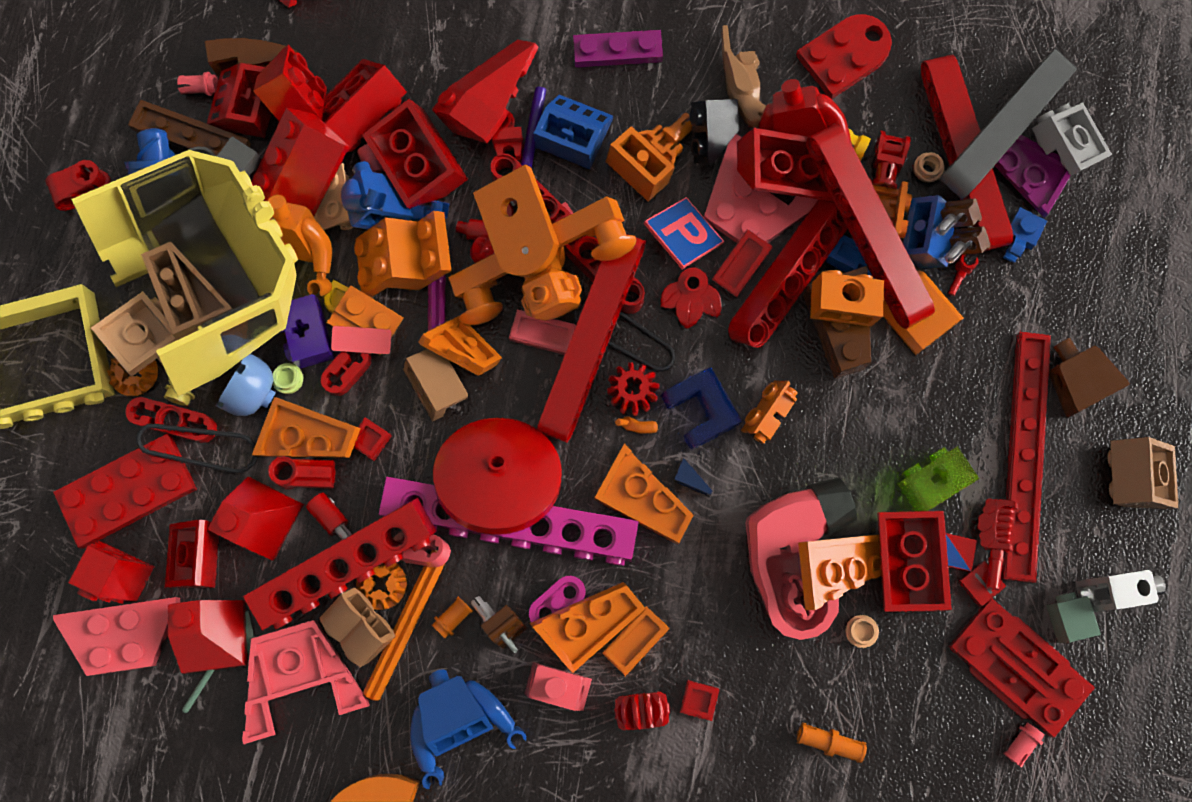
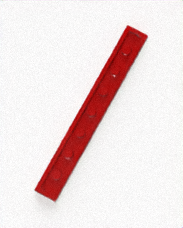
(1027, 454)

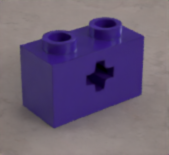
(316, 345)

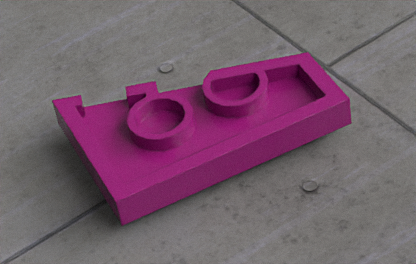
(1034, 173)

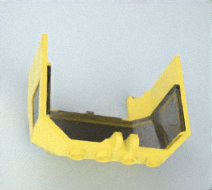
(222, 231)

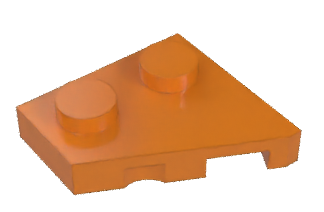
(461, 346)

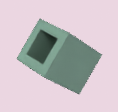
(1072, 618)

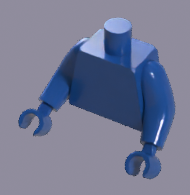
(373, 197)
(451, 716)

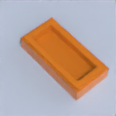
(635, 641)

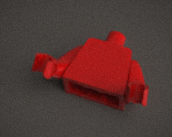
(801, 111)

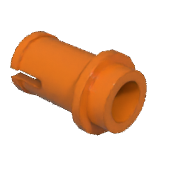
(451, 617)

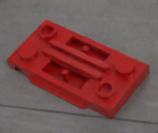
(1021, 668)

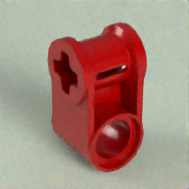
(74, 182)

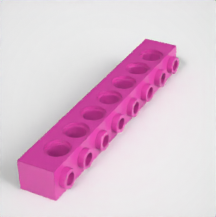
(623, 531)

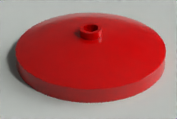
(497, 476)

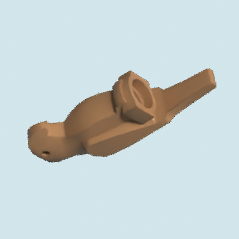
(742, 80)

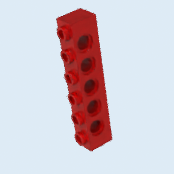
(267, 601)

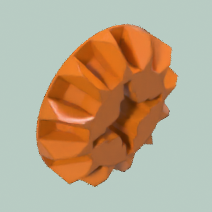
(133, 385)
(395, 585)

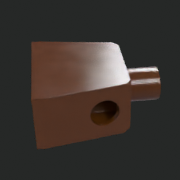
(1084, 377)

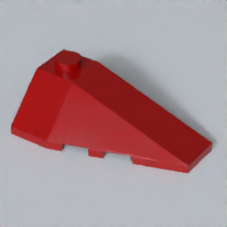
(478, 100)

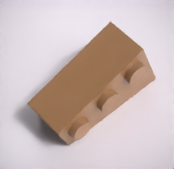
(182, 290)

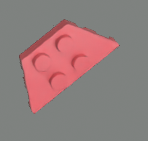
(117, 635)

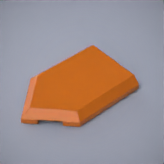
(931, 328)

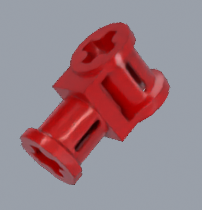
(889, 158)

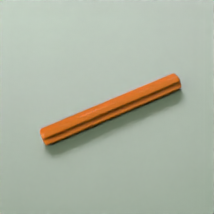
(402, 631)

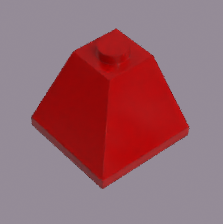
(256, 517)
(208, 634)

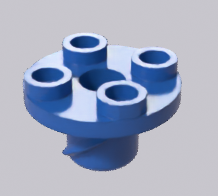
(152, 149)

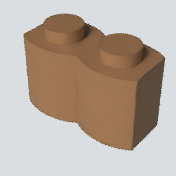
(357, 627)

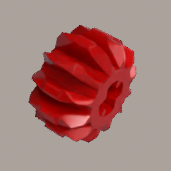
(645, 390)
(642, 711)

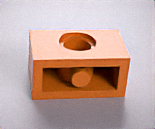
(830, 304)

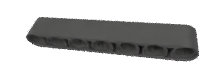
(1008, 124)

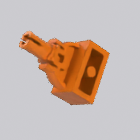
(648, 156)

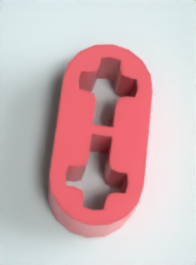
(421, 557)

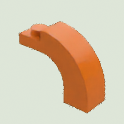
(380, 789)

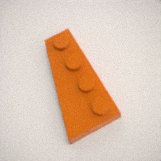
(837, 566)

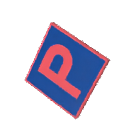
(683, 232)

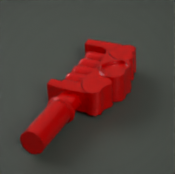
(995, 536)

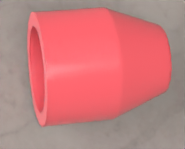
(367, 155)

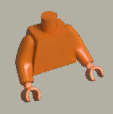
(306, 239)

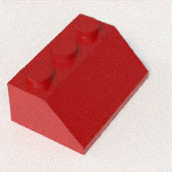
(361, 101)
(414, 155)
(300, 160)
(779, 165)
(914, 561)

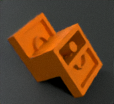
(403, 254)

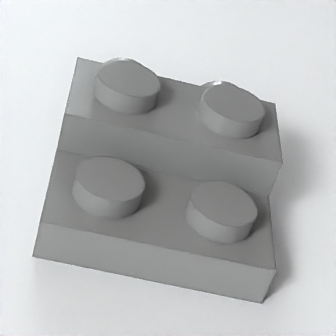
(1073, 136)

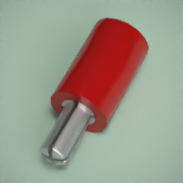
(328, 515)

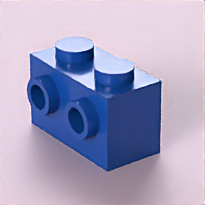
(921, 240)

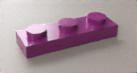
(618, 48)

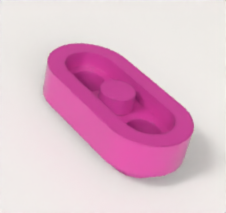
(555, 599)

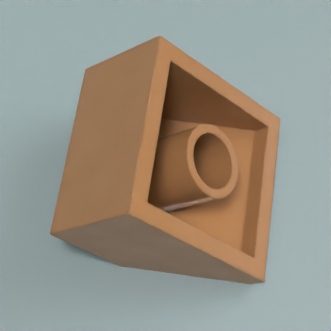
(1143, 473)

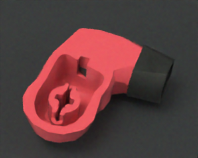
(775, 558)

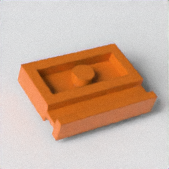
(362, 311)

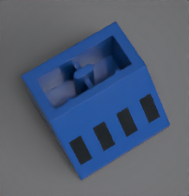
(572, 131)

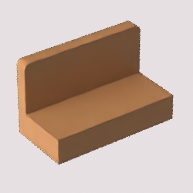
(434, 382)

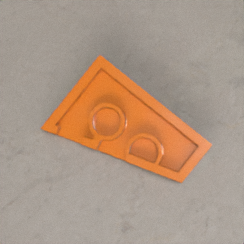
(303, 433)

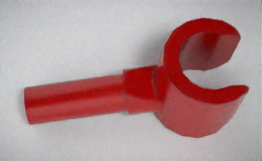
(962, 270)

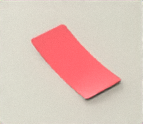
(361, 340)

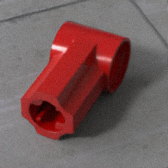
(305, 473)

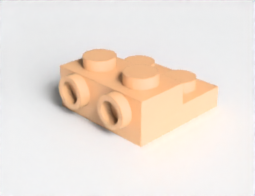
(135, 332)

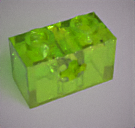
(955, 476)

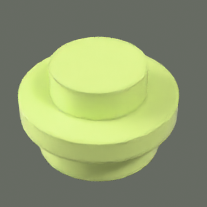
(287, 378)

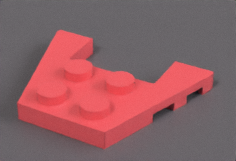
(738, 207)
(291, 663)

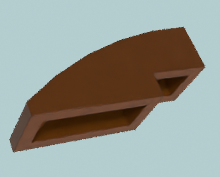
(232, 51)

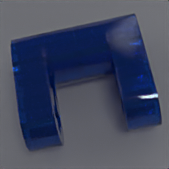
(713, 400)

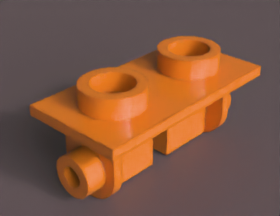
(760, 420)

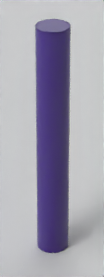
(535, 115)

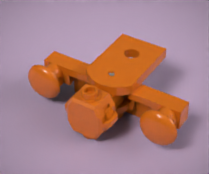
(534, 249)

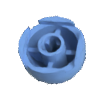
(248, 388)

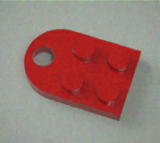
(845, 54)

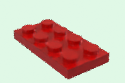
(124, 492)

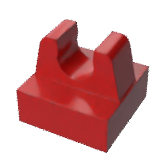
(509, 139)

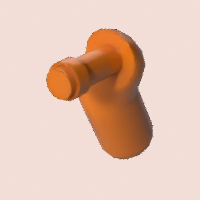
(634, 425)

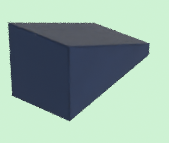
(689, 478)

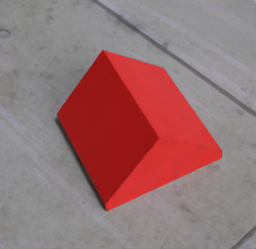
(191, 555)

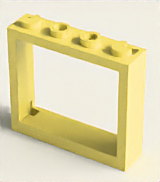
(49, 305)

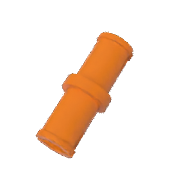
(831, 742)

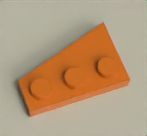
(641, 497)
(589, 624)

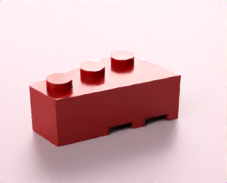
(110, 574)

